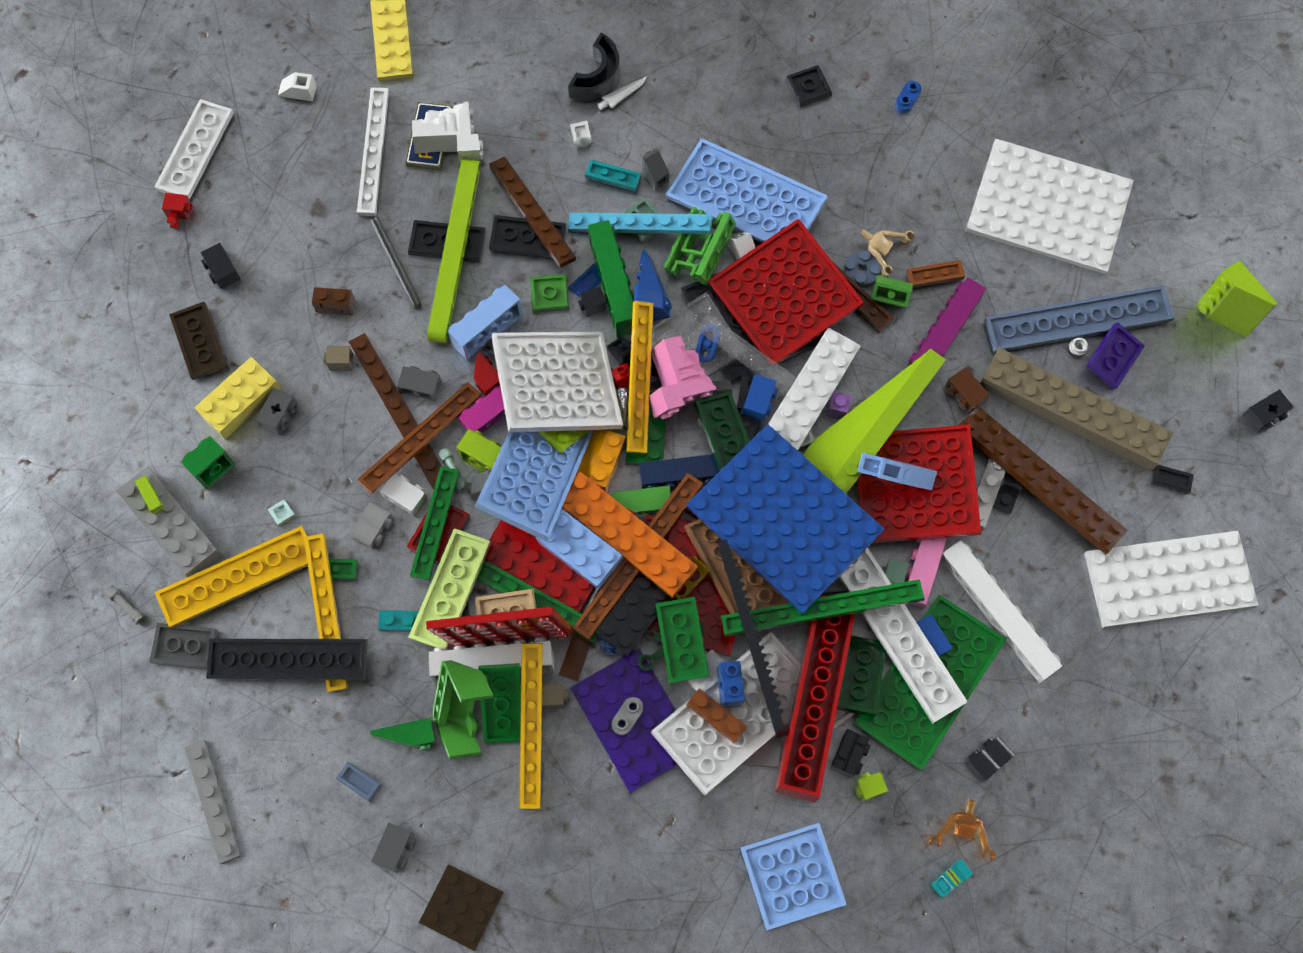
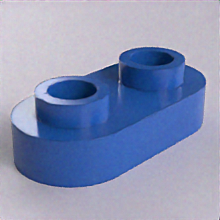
(909, 95)
(705, 344)

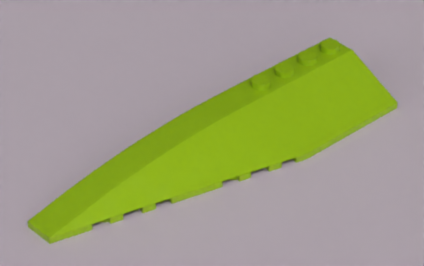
(870, 423)

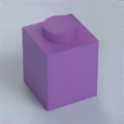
(838, 405)

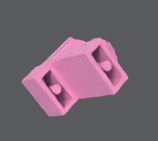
(680, 378)

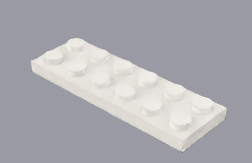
(194, 149)

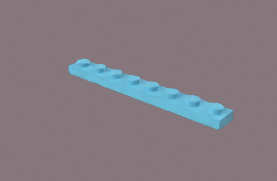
(644, 222)

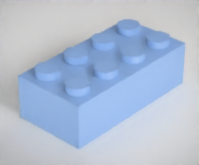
(490, 317)
(582, 550)

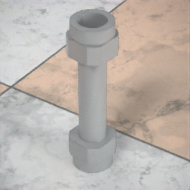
(115, 595)

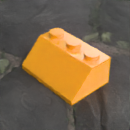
(602, 457)

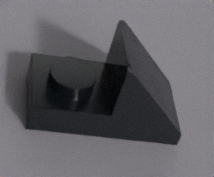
(1007, 494)

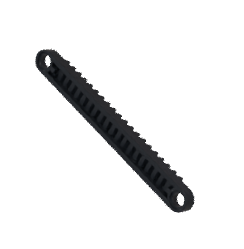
(753, 641)

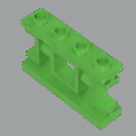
(708, 255)

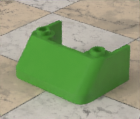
(453, 707)

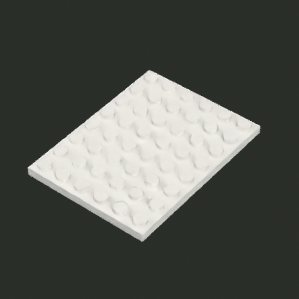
(1050, 206)

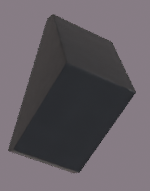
(620, 349)

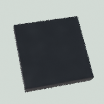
(809, 86)

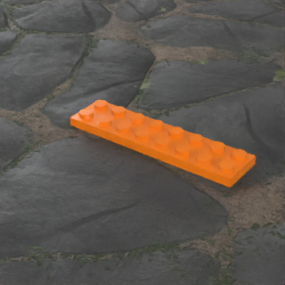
(628, 535)

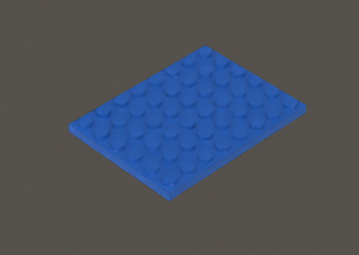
(785, 518)

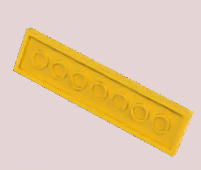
(233, 577)

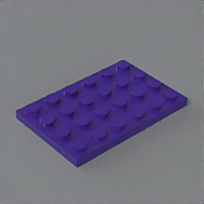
(638, 754)

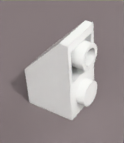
(298, 86)

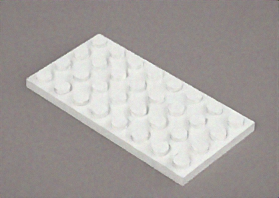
(1171, 579)
(703, 750)

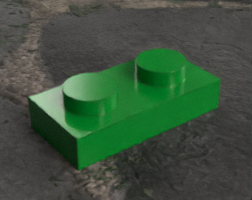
(343, 569)

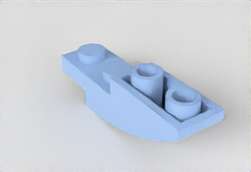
(897, 471)

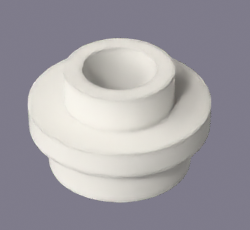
(1078, 342)

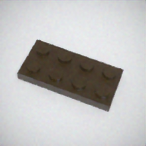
(198, 340)

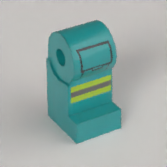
(951, 878)

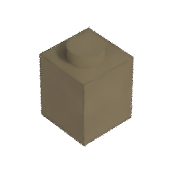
(339, 358)
(554, 696)

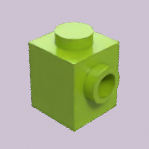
(870, 786)

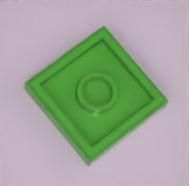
(549, 293)

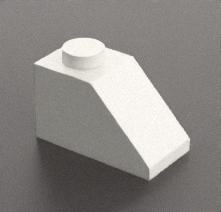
(740, 244)

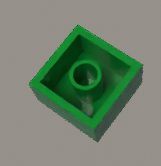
(207, 462)

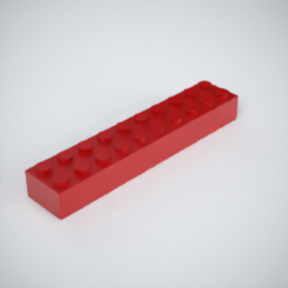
(814, 708)

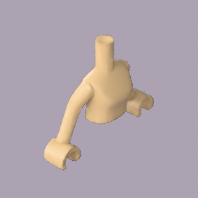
(880, 246)

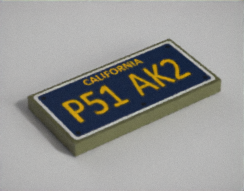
(428, 160)

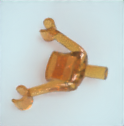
(965, 826)

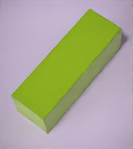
(149, 494)

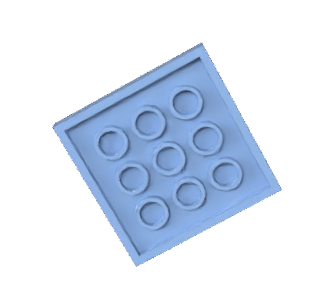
(793, 876)

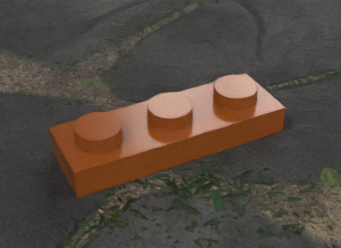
(935, 274)
(716, 715)

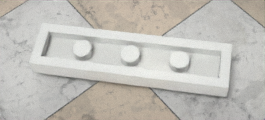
(988, 490)

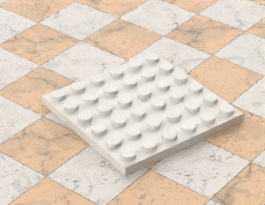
(556, 381)

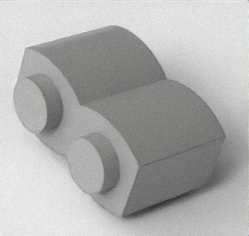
(372, 525)

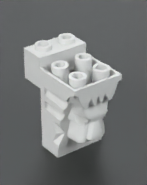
(448, 132)

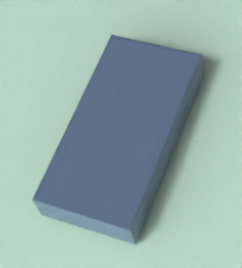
(358, 781)

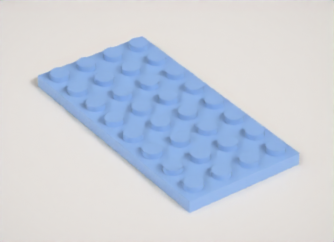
(753, 194)
(531, 482)

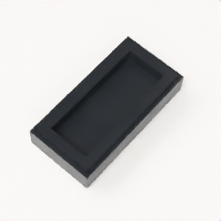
(1172, 479)

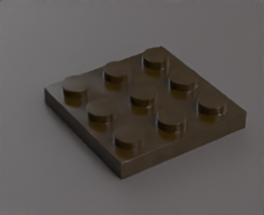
(461, 907)

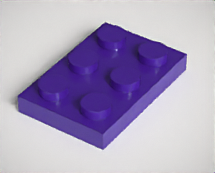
(1115, 355)

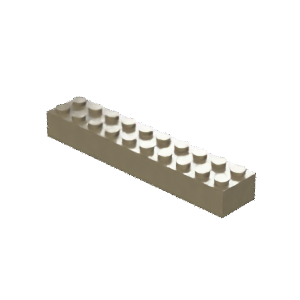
(1076, 409)

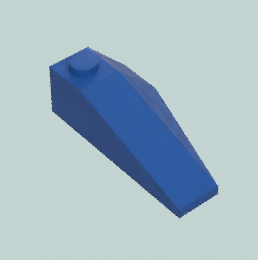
(651, 288)

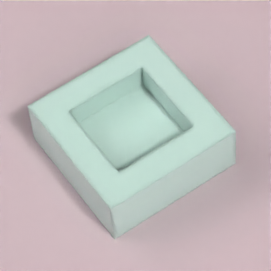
(281, 512)

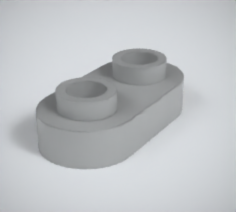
(628, 716)

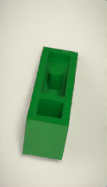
(414, 734)

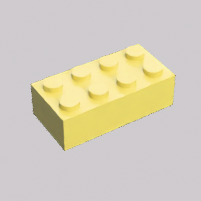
(237, 398)

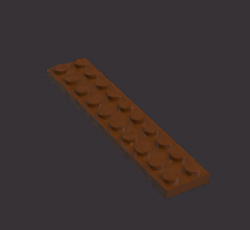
(1044, 481)

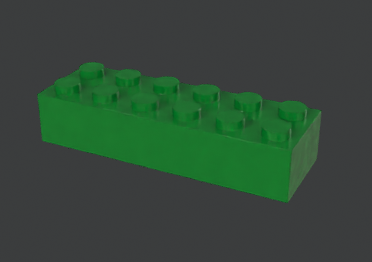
(613, 276)

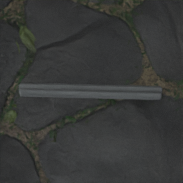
(396, 263)

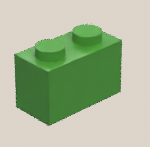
(892, 291)

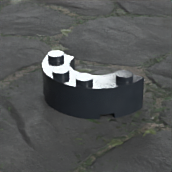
(601, 81)

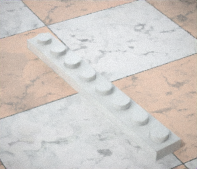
(373, 152)

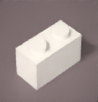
(403, 494)

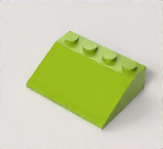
(1237, 300)

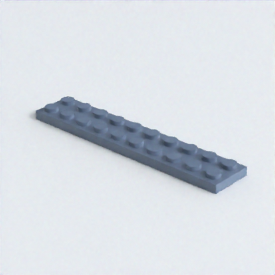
(1078, 318)

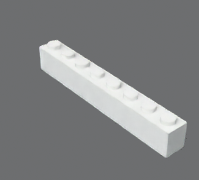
(1000, 611)

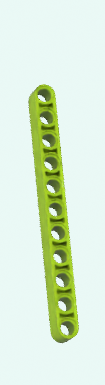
(454, 251)

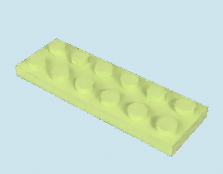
(450, 584)

